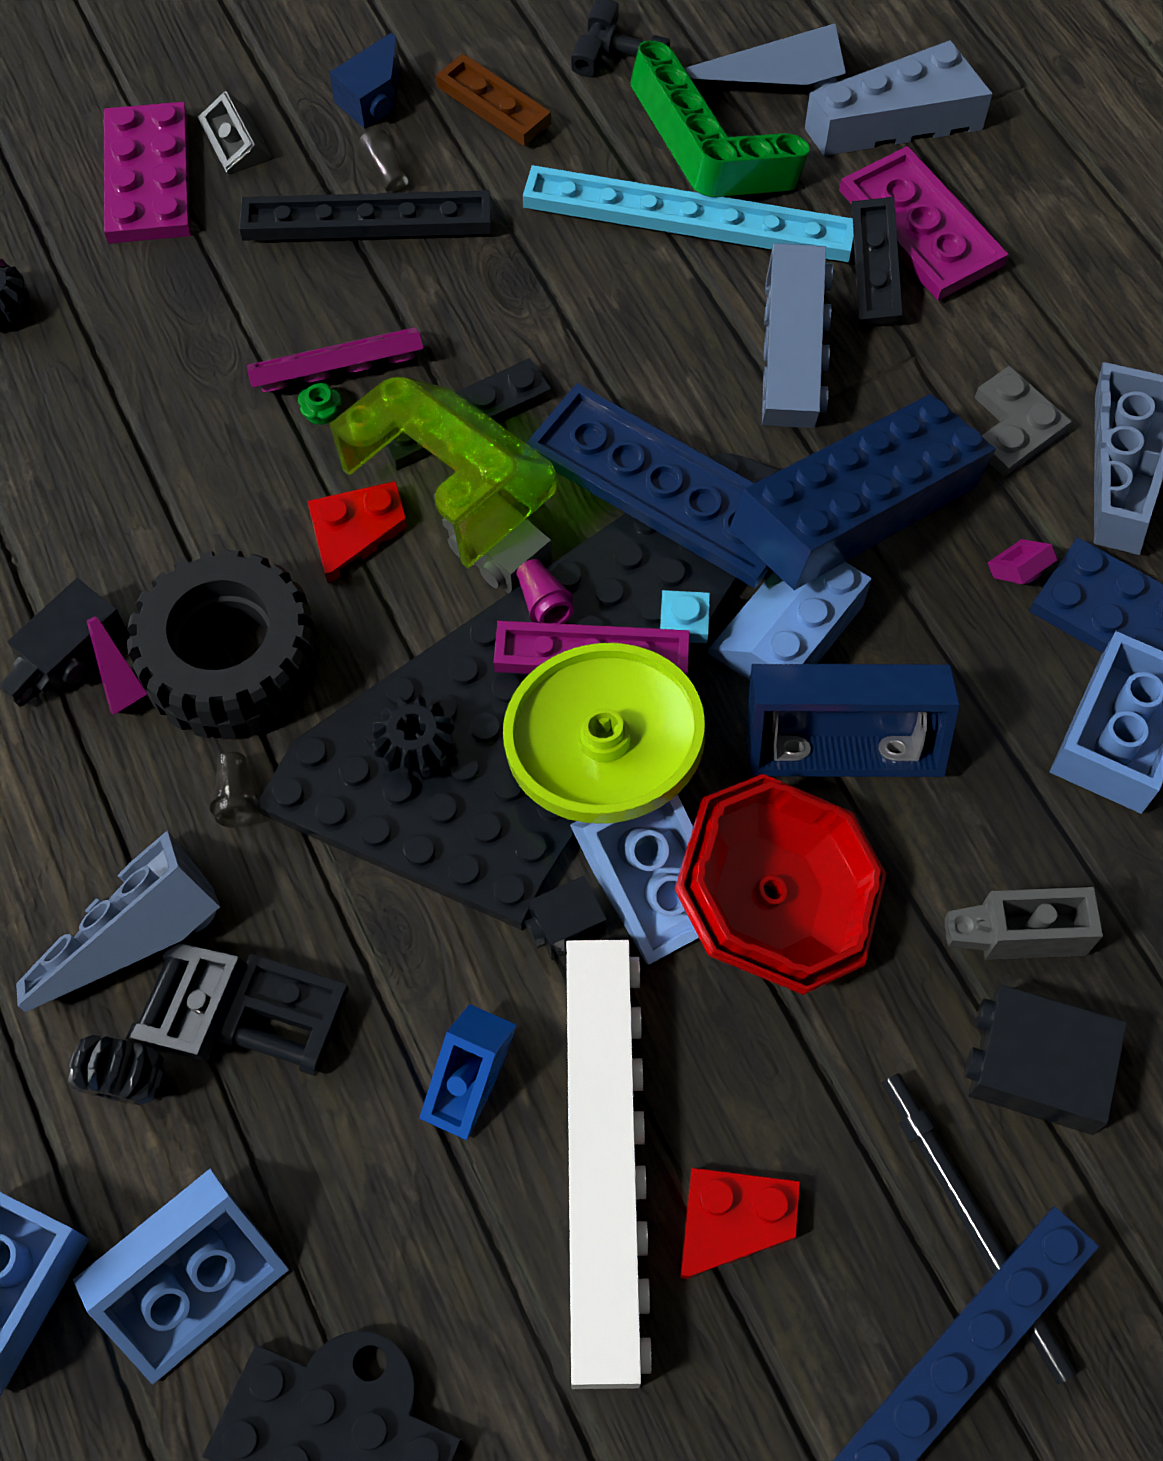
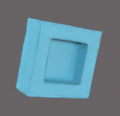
(686, 612)

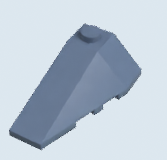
(793, 60)
(153, 909)

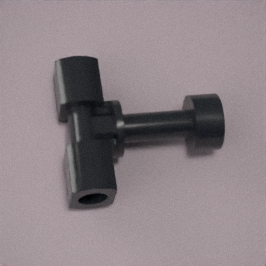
(603, 39)

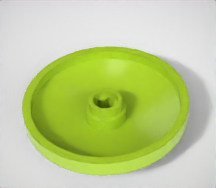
(604, 733)

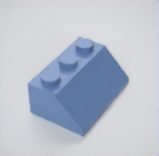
(792, 624)
(179, 1276)

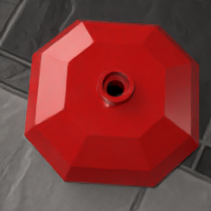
(811, 860)

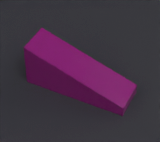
(118, 679)

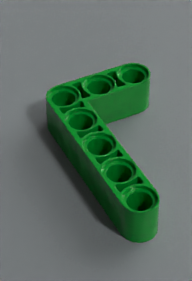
(698, 143)

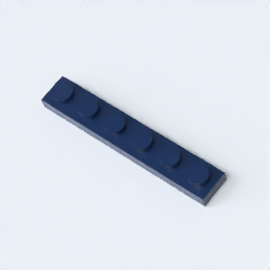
(973, 1343)

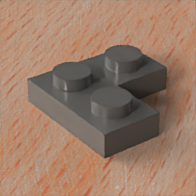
(1025, 419)

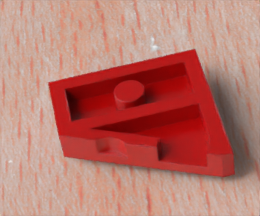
(355, 524)
(735, 1217)

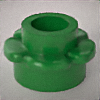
(323, 411)

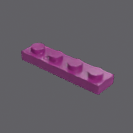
(316, 363)
(526, 645)

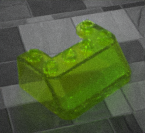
(495, 475)

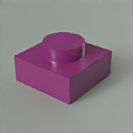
(1022, 561)

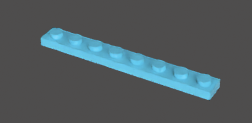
(685, 212)

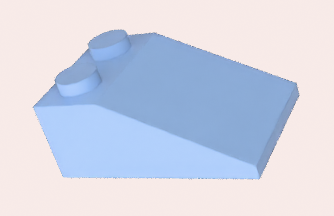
(639, 871)

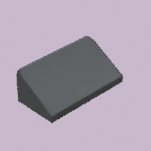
(233, 134)

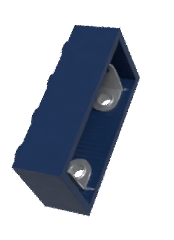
(850, 720)

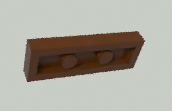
(493, 99)

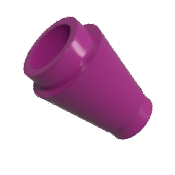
(544, 595)

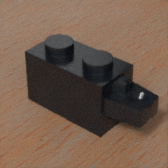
(56, 643)

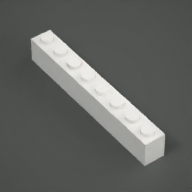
(603, 1170)

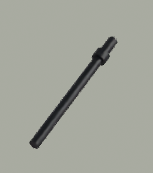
(920, 1128)

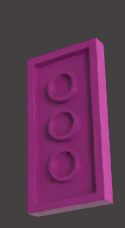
(146, 172)
(934, 230)

